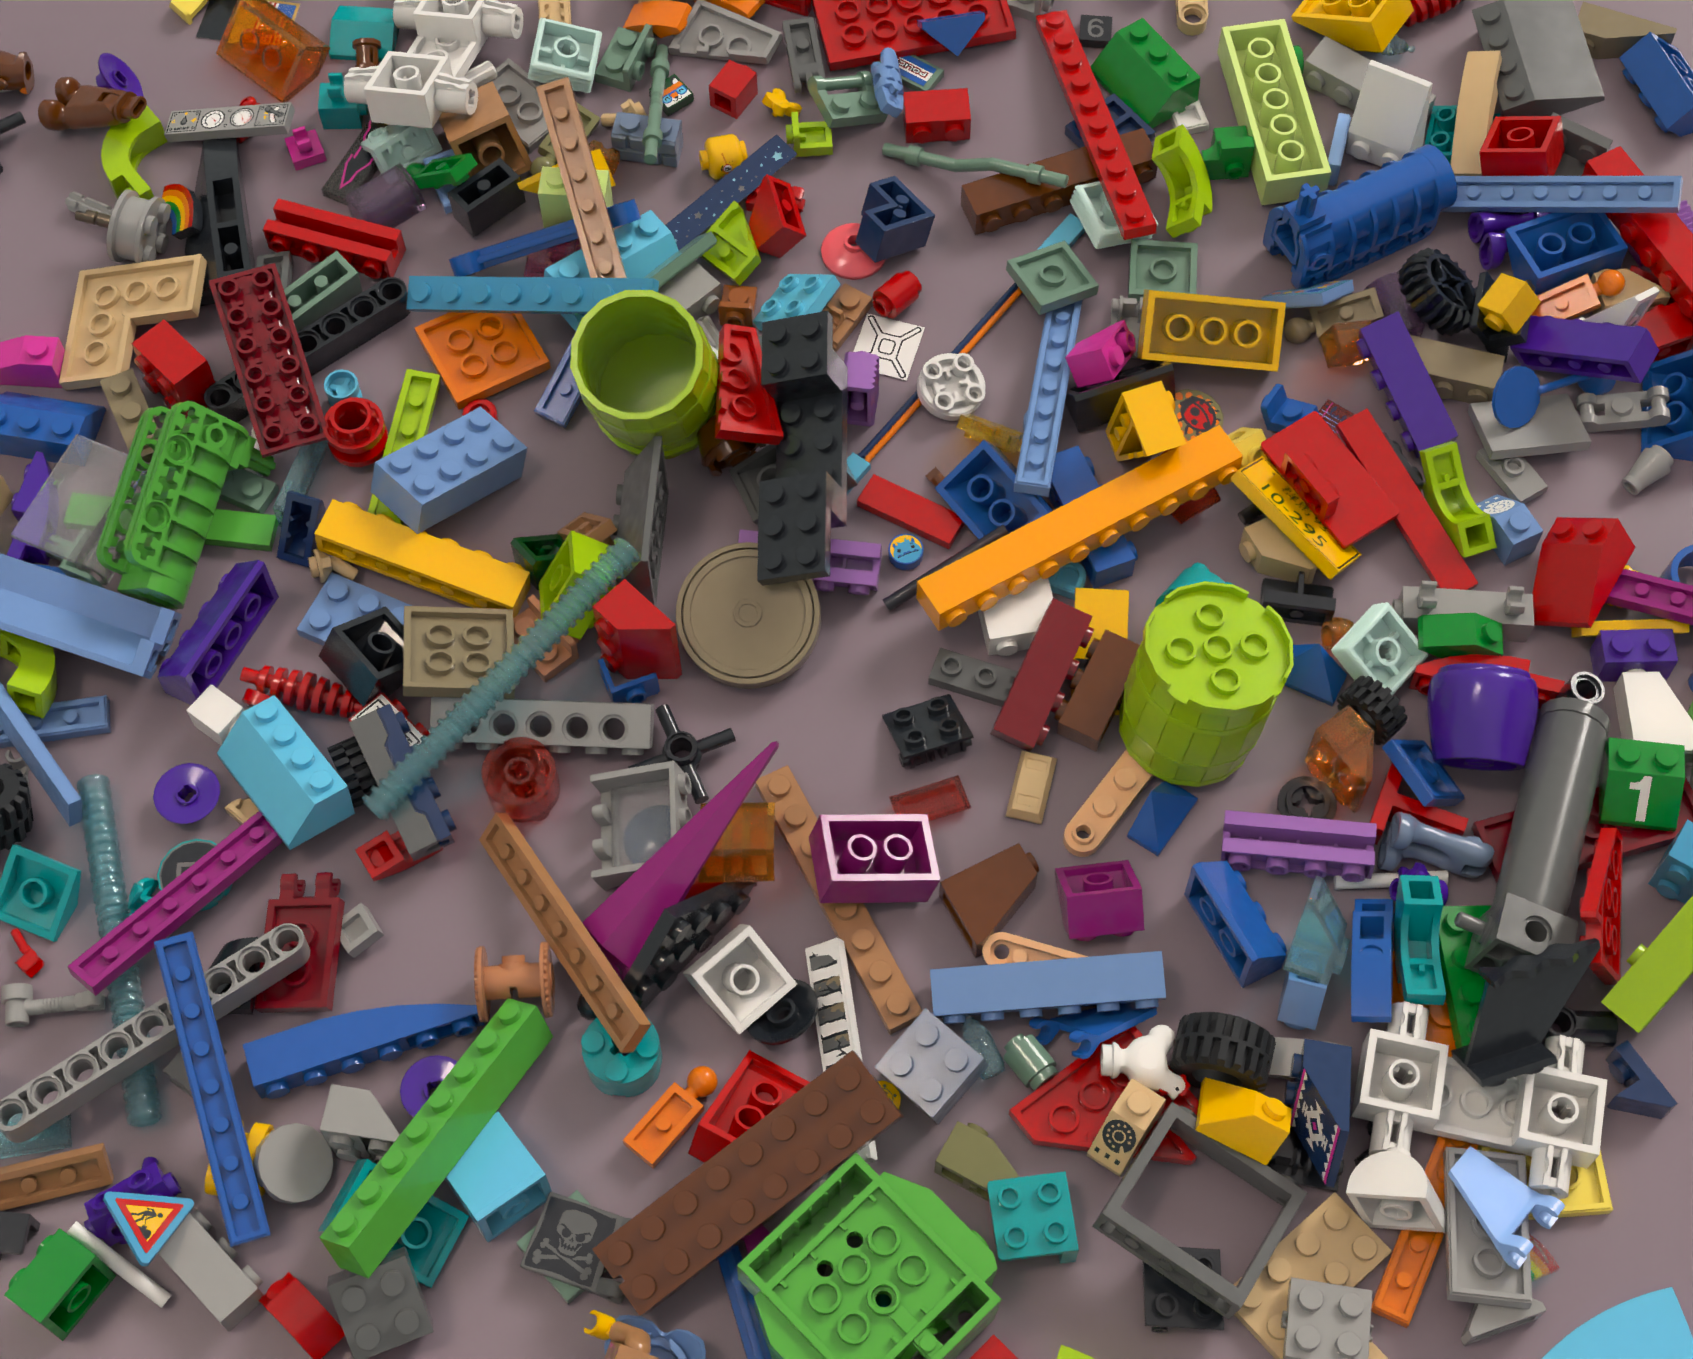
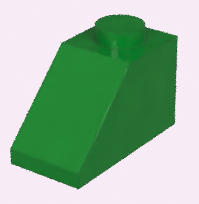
(1459, 635)

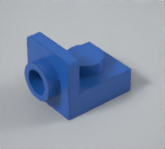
(1282, 411)

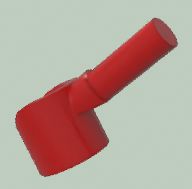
(30, 962)

